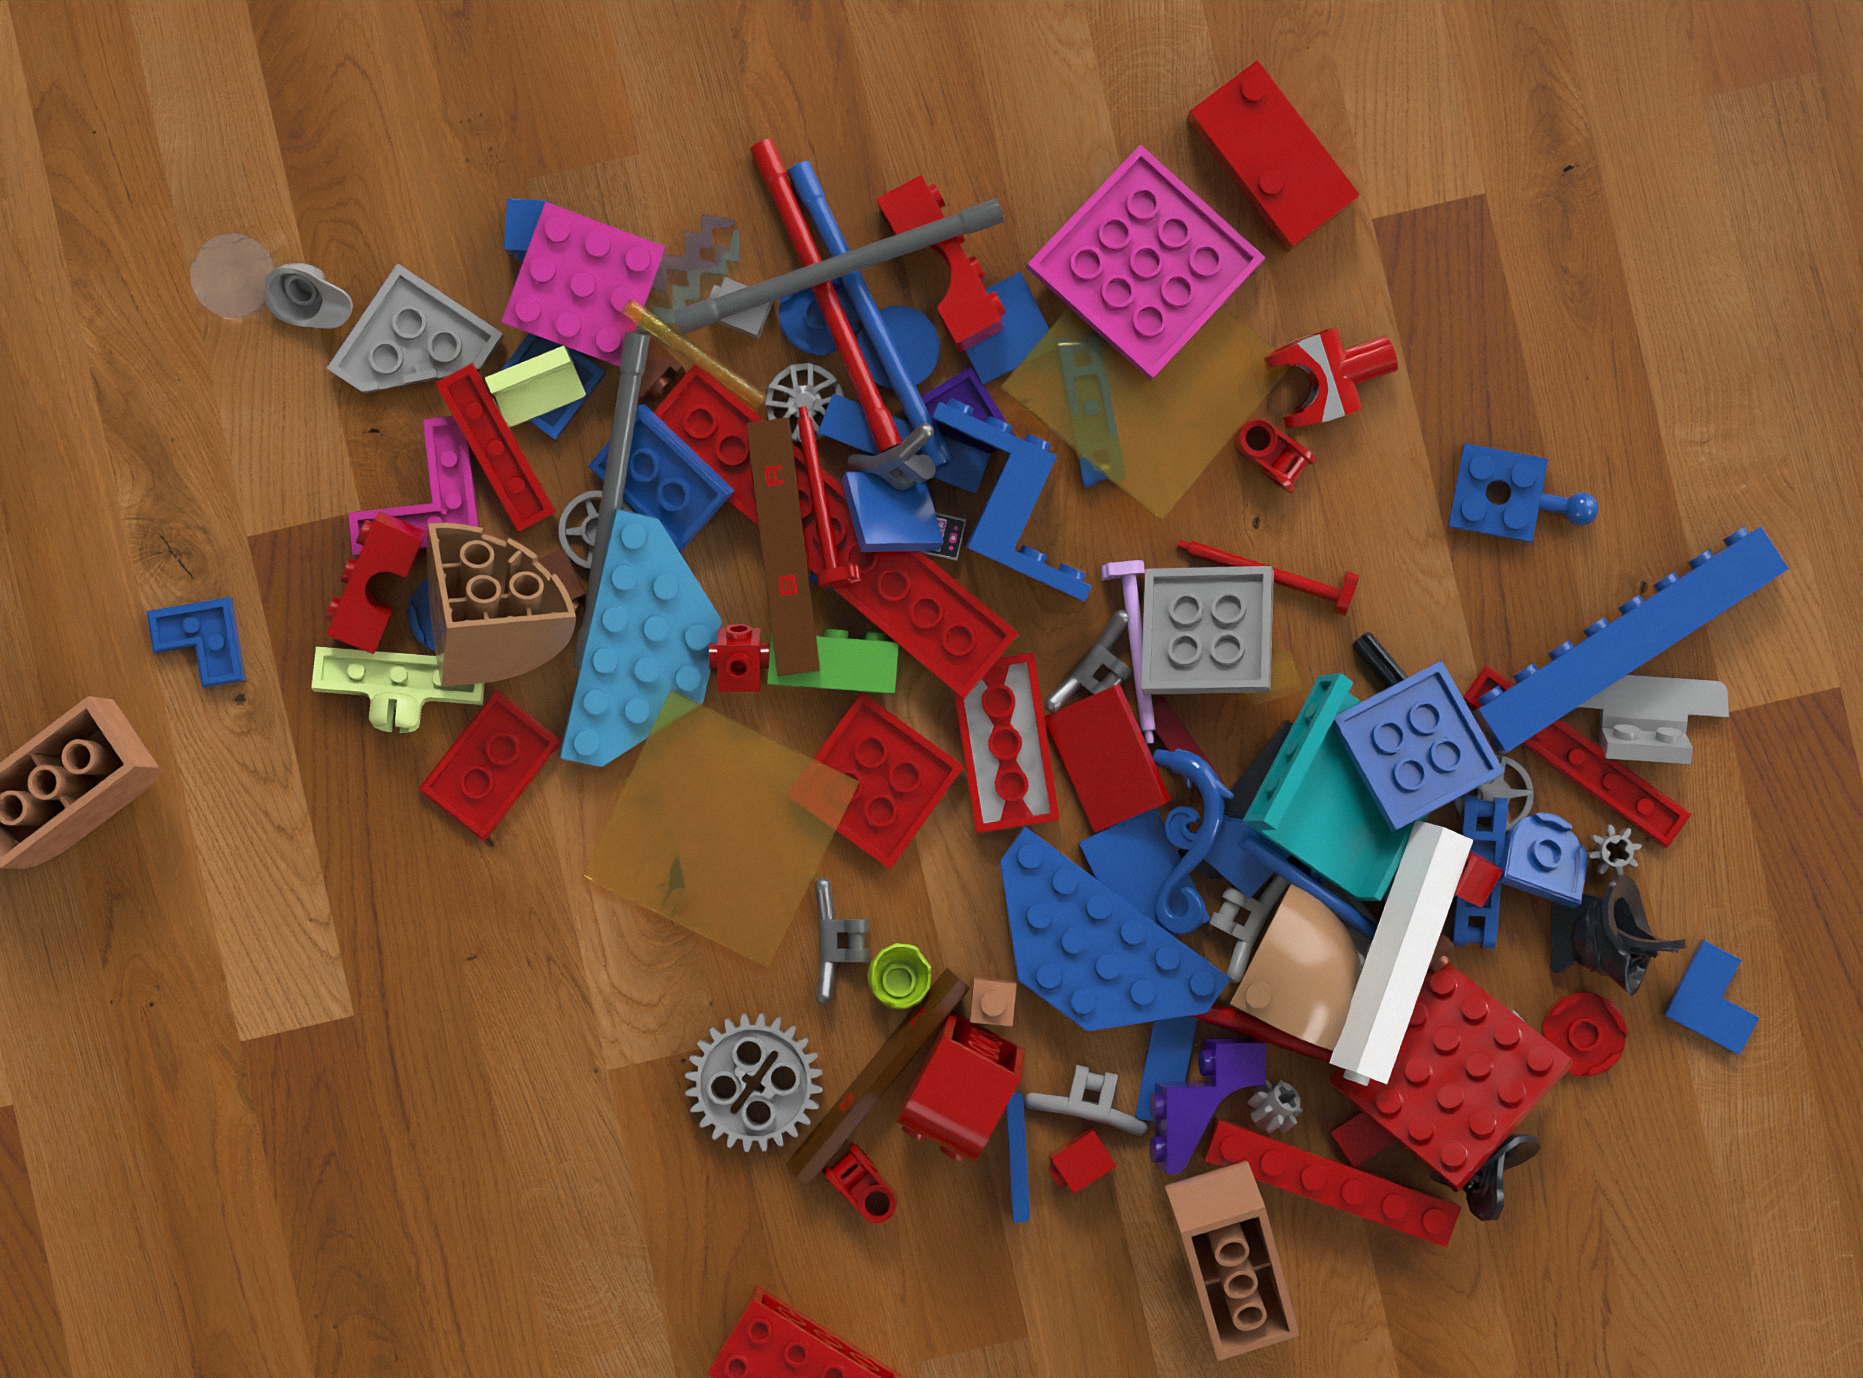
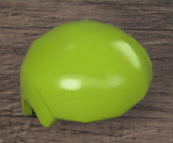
(899, 976)

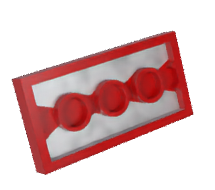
(1007, 748)

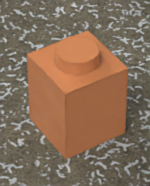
(993, 1001)

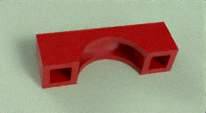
(967, 309)

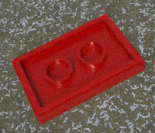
(1107, 758)
(490, 765)

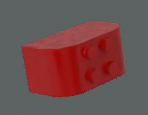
(961, 1088)

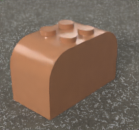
(70, 782)
(1232, 1260)

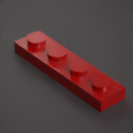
(495, 447)

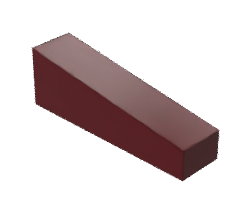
(1174, 734)

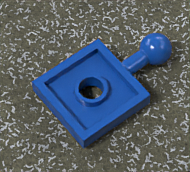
(1525, 480)

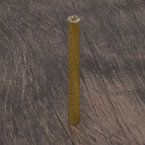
(694, 353)

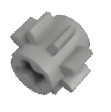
(1625, 847)
(1275, 1106)

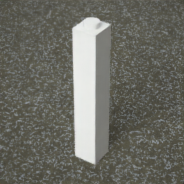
(1401, 952)

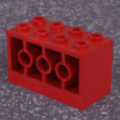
(782, 1342)

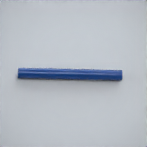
(1303, 881)

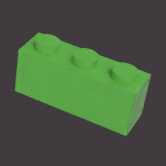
(847, 664)

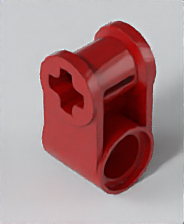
(1276, 454)
(861, 1183)

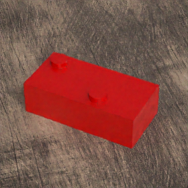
(1272, 156)

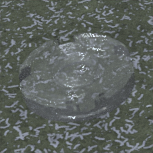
(231, 275)

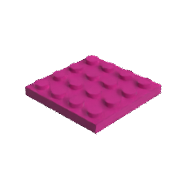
(1145, 262)

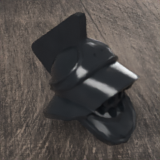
(1607, 935)
(1486, 1195)

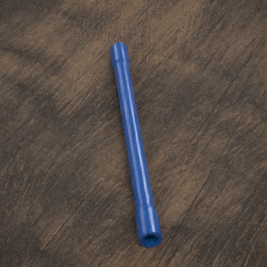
(813, 199)

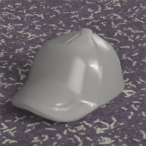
(304, 297)

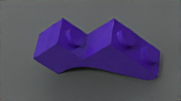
(1186, 1108)

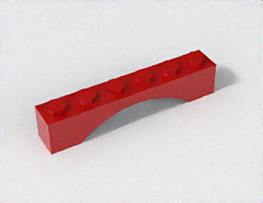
(1333, 1182)

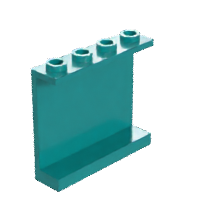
(1320, 806)

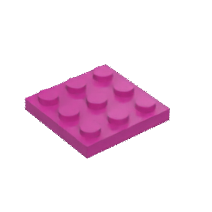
(579, 282)

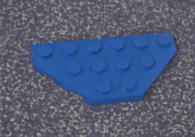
(1093, 949)

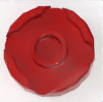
(1587, 1031)

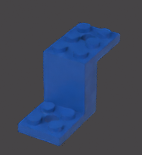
(1011, 497)

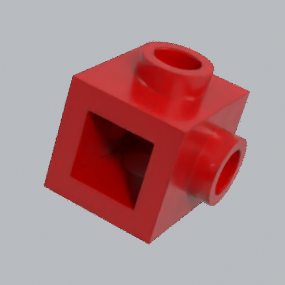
(739, 658)

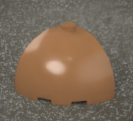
(491, 606)
(1302, 972)

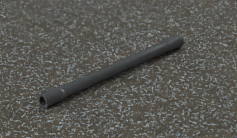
(964, 222)
(632, 369)

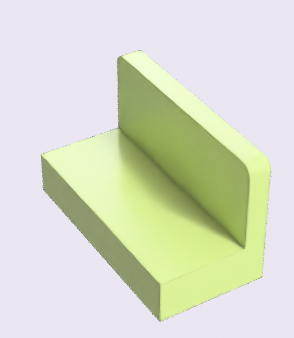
(536, 386)

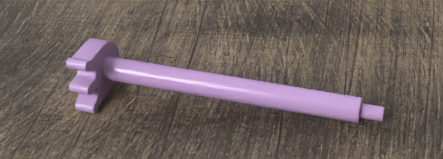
(1128, 571)

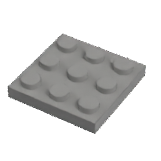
(1207, 630)

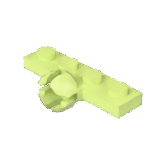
(390, 682)

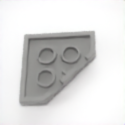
(412, 337)

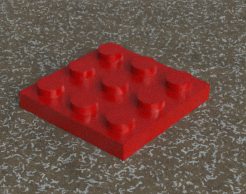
(897, 775)

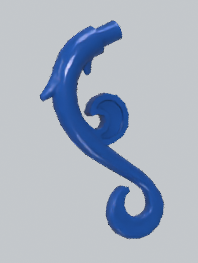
(1177, 829)

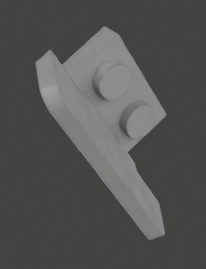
(1649, 716)

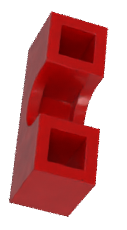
(359, 615)

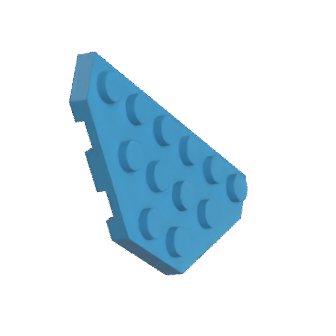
(641, 642)

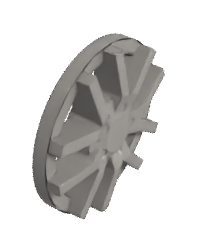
(801, 395)

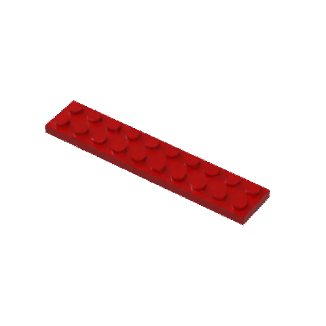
(898, 589)

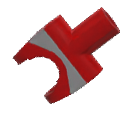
(1332, 373)

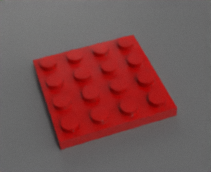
(1459, 1077)

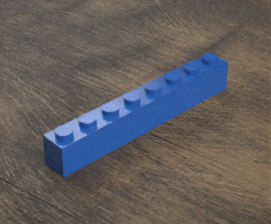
(1629, 640)

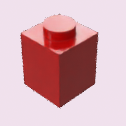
(1080, 1161)

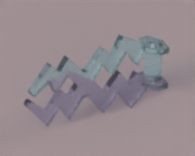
(694, 266)

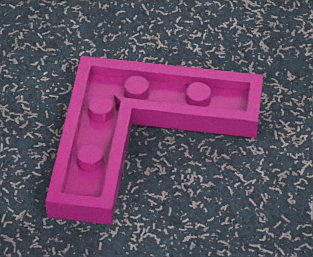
(450, 484)

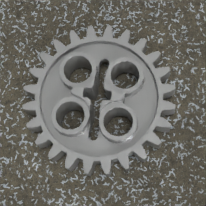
(723, 1059)

